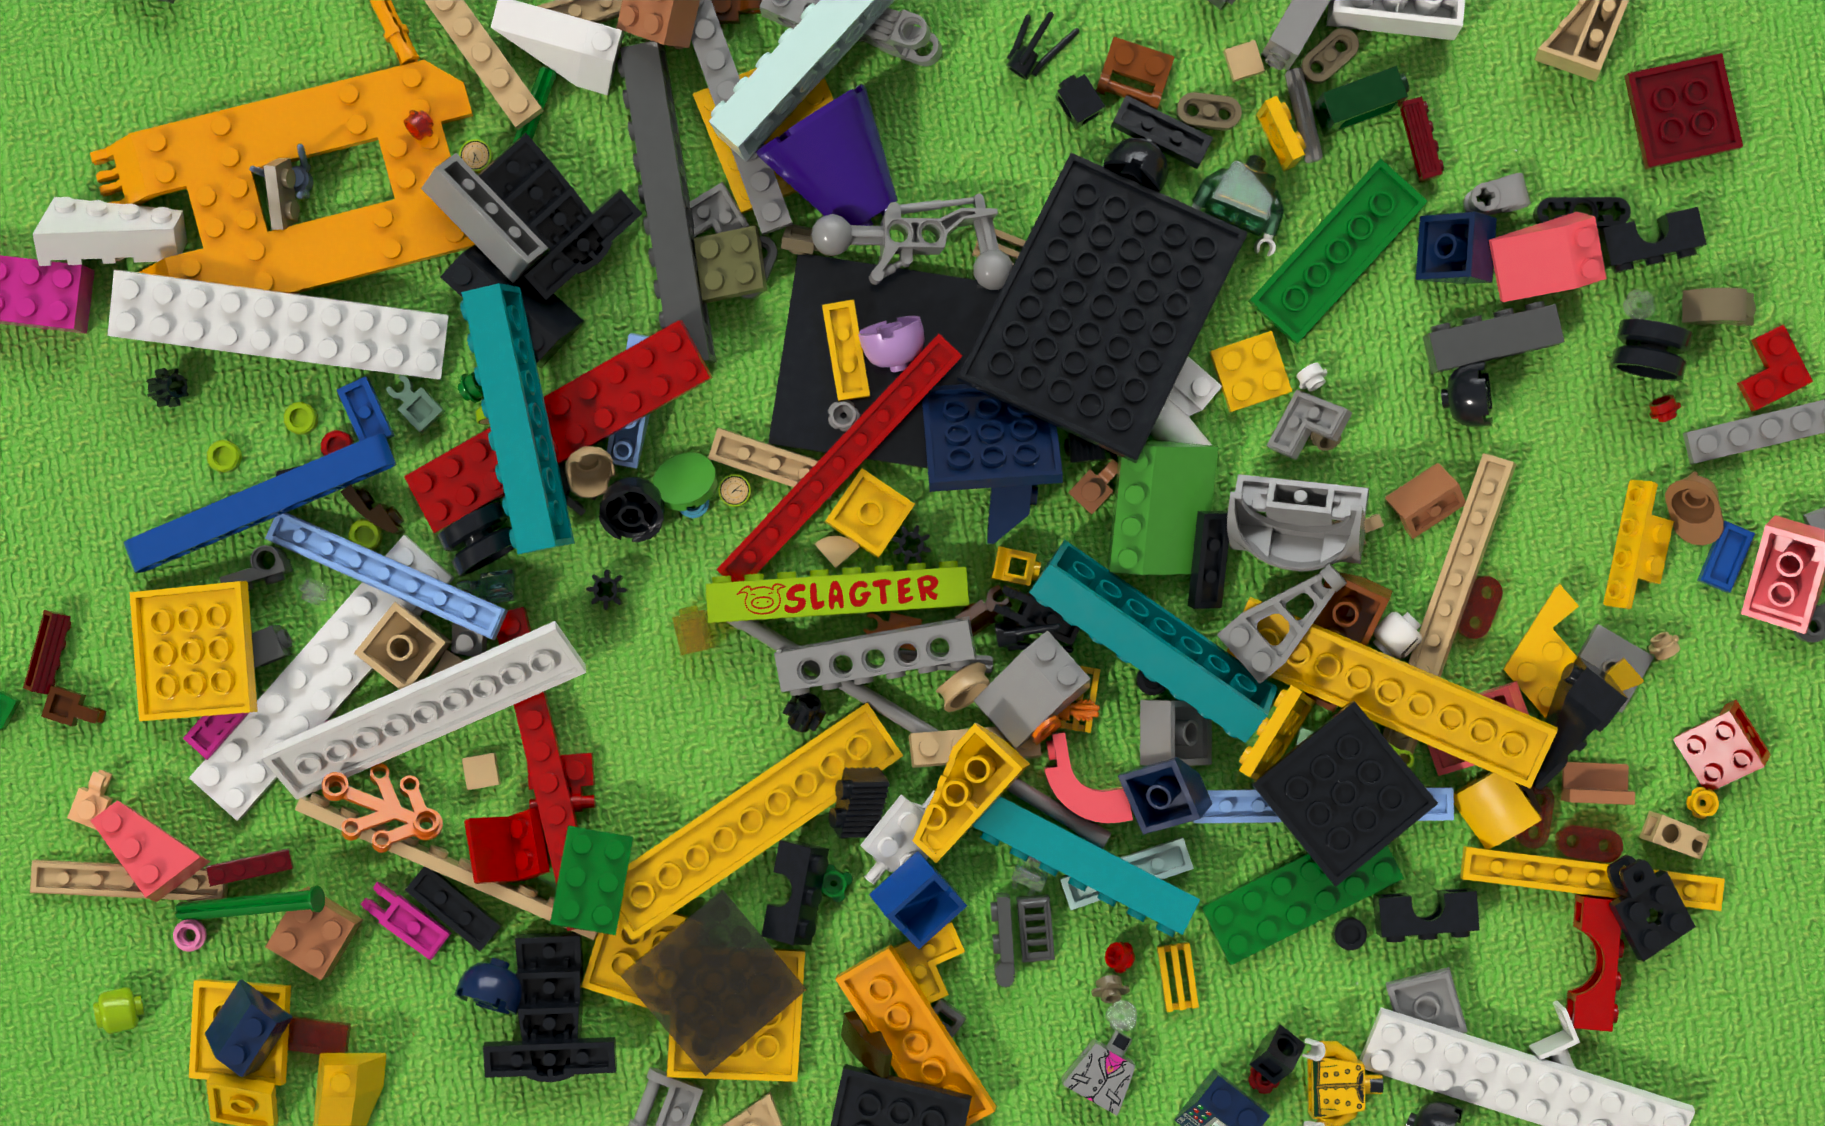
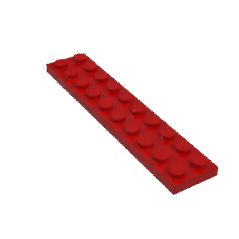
(578, 417)

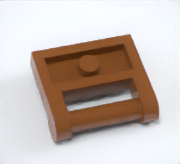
(1137, 64)

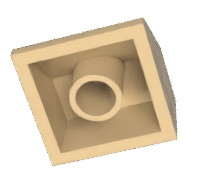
(403, 647)

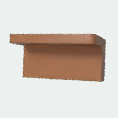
(1426, 500)
(1596, 783)

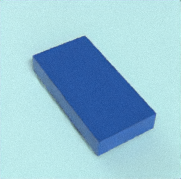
(1726, 557)

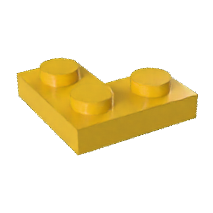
(923, 961)

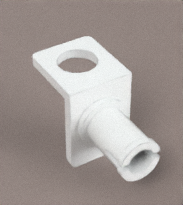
(1557, 1044)

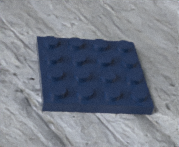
(985, 442)

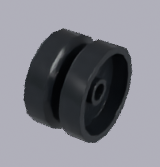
(1651, 349)
(479, 538)

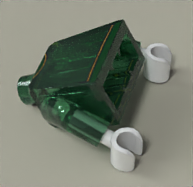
(1244, 199)

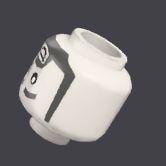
(1397, 635)

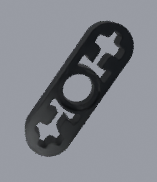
(1605, 203)

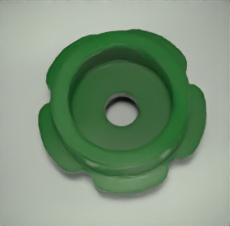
(469, 388)

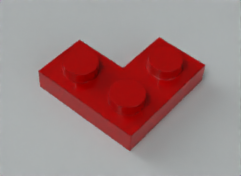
(1782, 372)

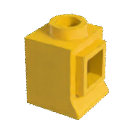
(1003, 562)

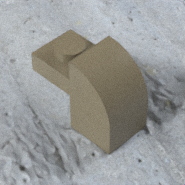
(1718, 306)

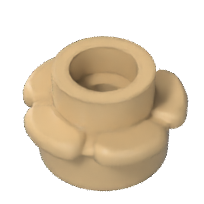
(1664, 646)

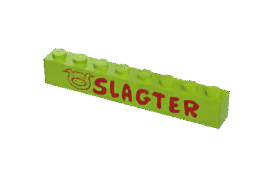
(836, 594)

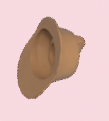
(1695, 509)

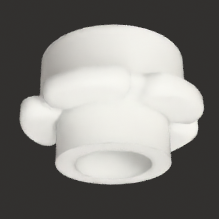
(1312, 377)

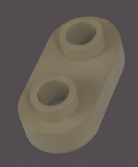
(1328, 57)
(1208, 108)

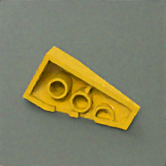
(972, 781)
(348, 1088)

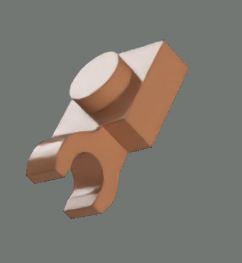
(1093, 488)

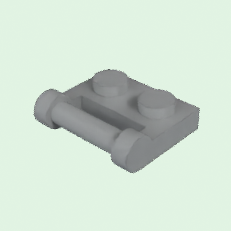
(678, 1105)

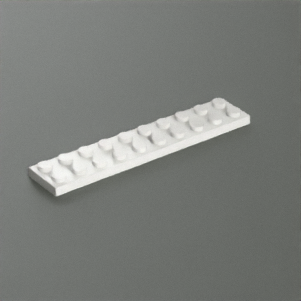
(277, 324)
(306, 690)
(425, 710)
(1509, 1078)

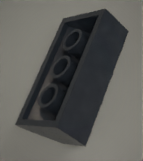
(548, 320)

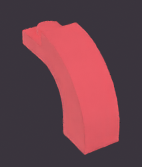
(1092, 804)

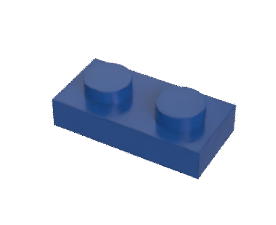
(364, 409)

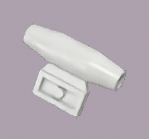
(1189, 396)

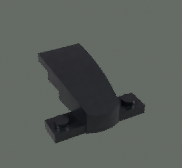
(556, 214)
(550, 1016)

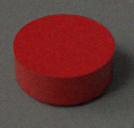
(335, 441)

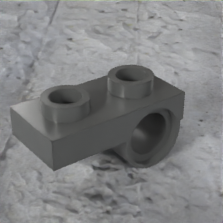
(259, 572)

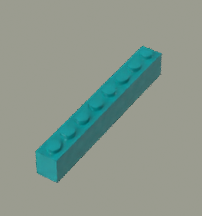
(1088, 866)

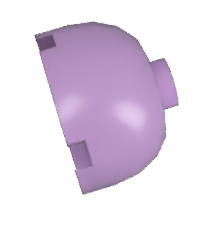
(893, 343)

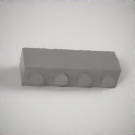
(484, 217)

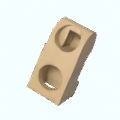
(1674, 835)

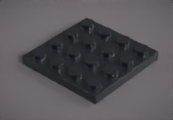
(1344, 793)
(895, 1101)

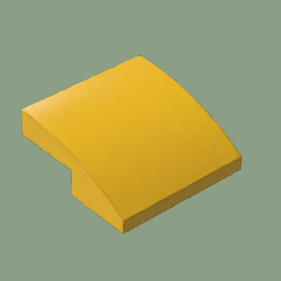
(1495, 809)

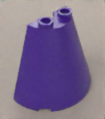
(836, 159)

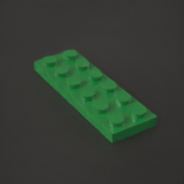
(1338, 251)
(1290, 901)

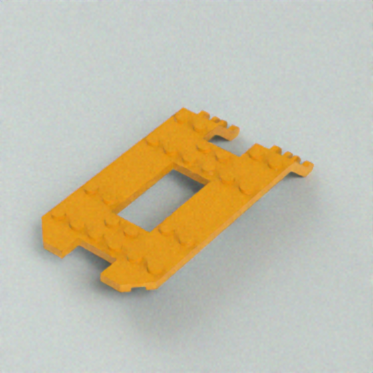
(213, 160)

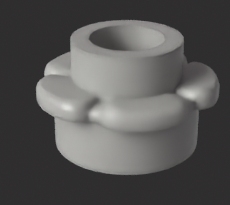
(843, 407)

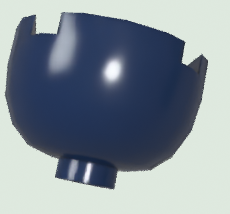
(491, 986)

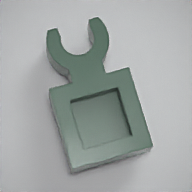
(418, 406)

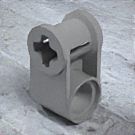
(1502, 195)

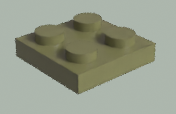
(730, 264)

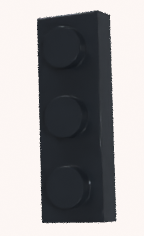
(1170, 134)
(1209, 560)
(453, 908)

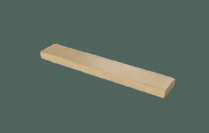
(111, 881)

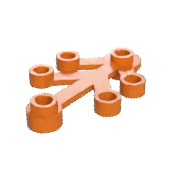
(385, 809)

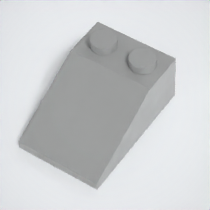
(1032, 689)

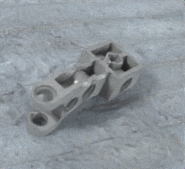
(891, 32)

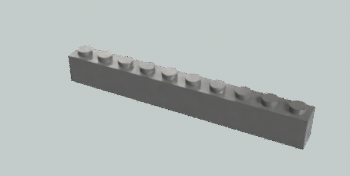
(664, 191)

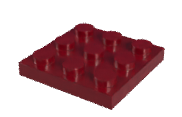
(1683, 111)

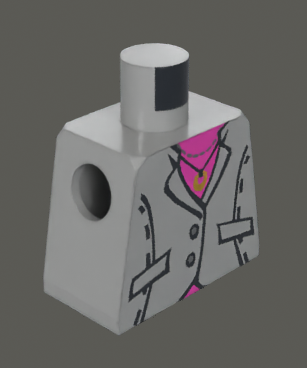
(1102, 1072)

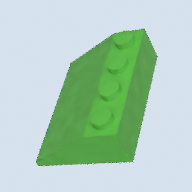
(1159, 507)

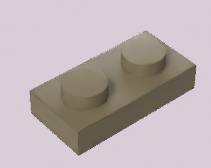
(281, 193)

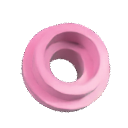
(181, 939)

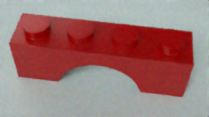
(1593, 1003)

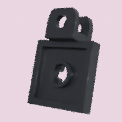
(1639, 893)

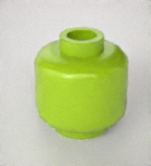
(118, 1010)

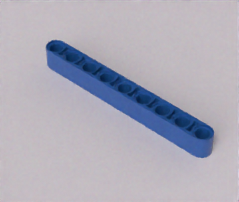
(260, 503)

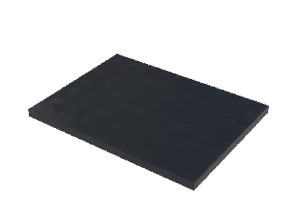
(1102, 307)
(806, 377)

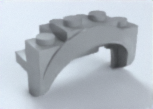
(1298, 523)

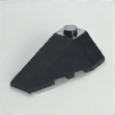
(1582, 702)

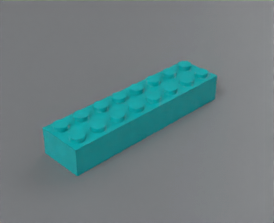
(517, 418)
(1154, 641)

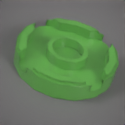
(686, 481)

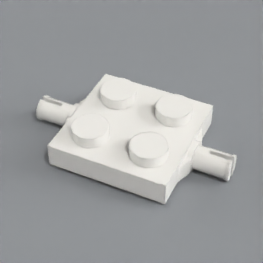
(893, 835)

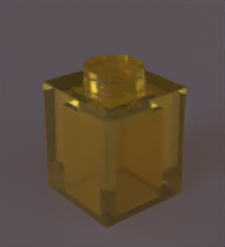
(693, 630)

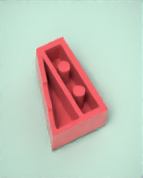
(146, 851)

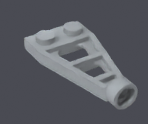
(1253, 649)

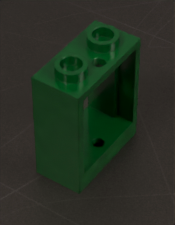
(1361, 100)

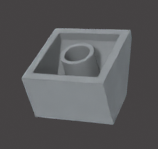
(1174, 730)

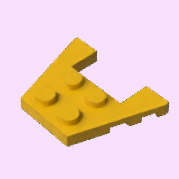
(1544, 655)

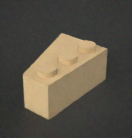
(1583, 38)

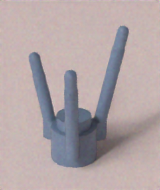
(304, 180)

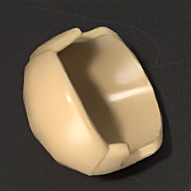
(589, 471)

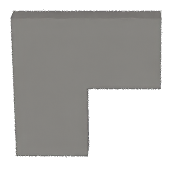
(716, 210)
(1303, 416)

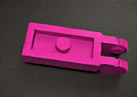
(408, 922)

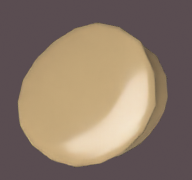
(963, 686)

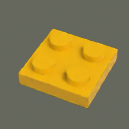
(1284, 141)
(1250, 371)
(870, 513)
(241, 1100)

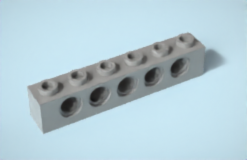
(795, 679)

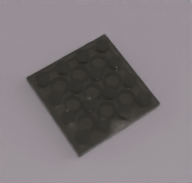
(713, 982)

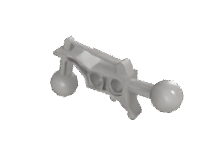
(991, 268)

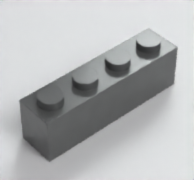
(1493, 338)

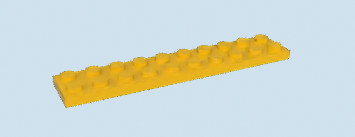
(1412, 701)
(750, 820)

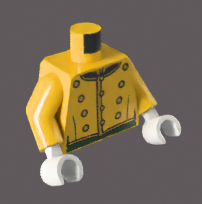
(1336, 1083)

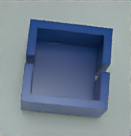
(918, 900)

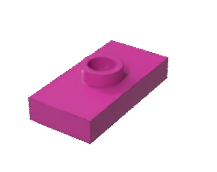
(211, 732)

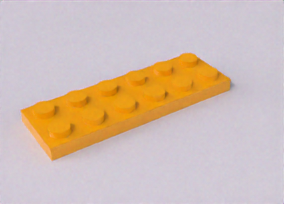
(919, 1042)

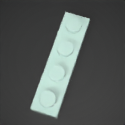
(1160, 860)

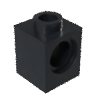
(1079, 100)
(1277, 1054)

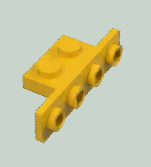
(1639, 545)

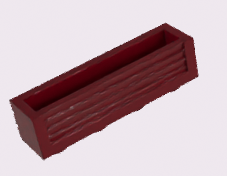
(1420, 139)
(47, 652)
(249, 867)

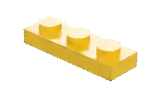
(846, 350)

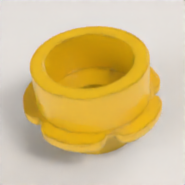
(1711, 802)

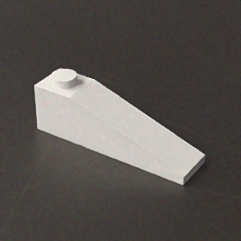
(567, 44)

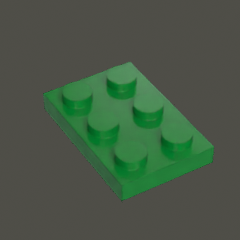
(591, 880)

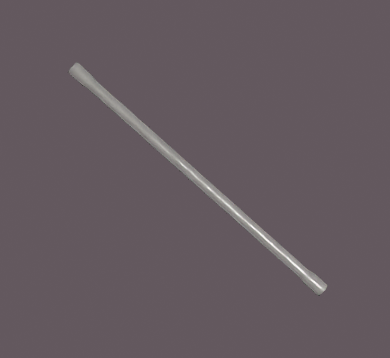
(1084, 828)

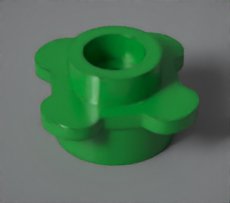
(843, 879)

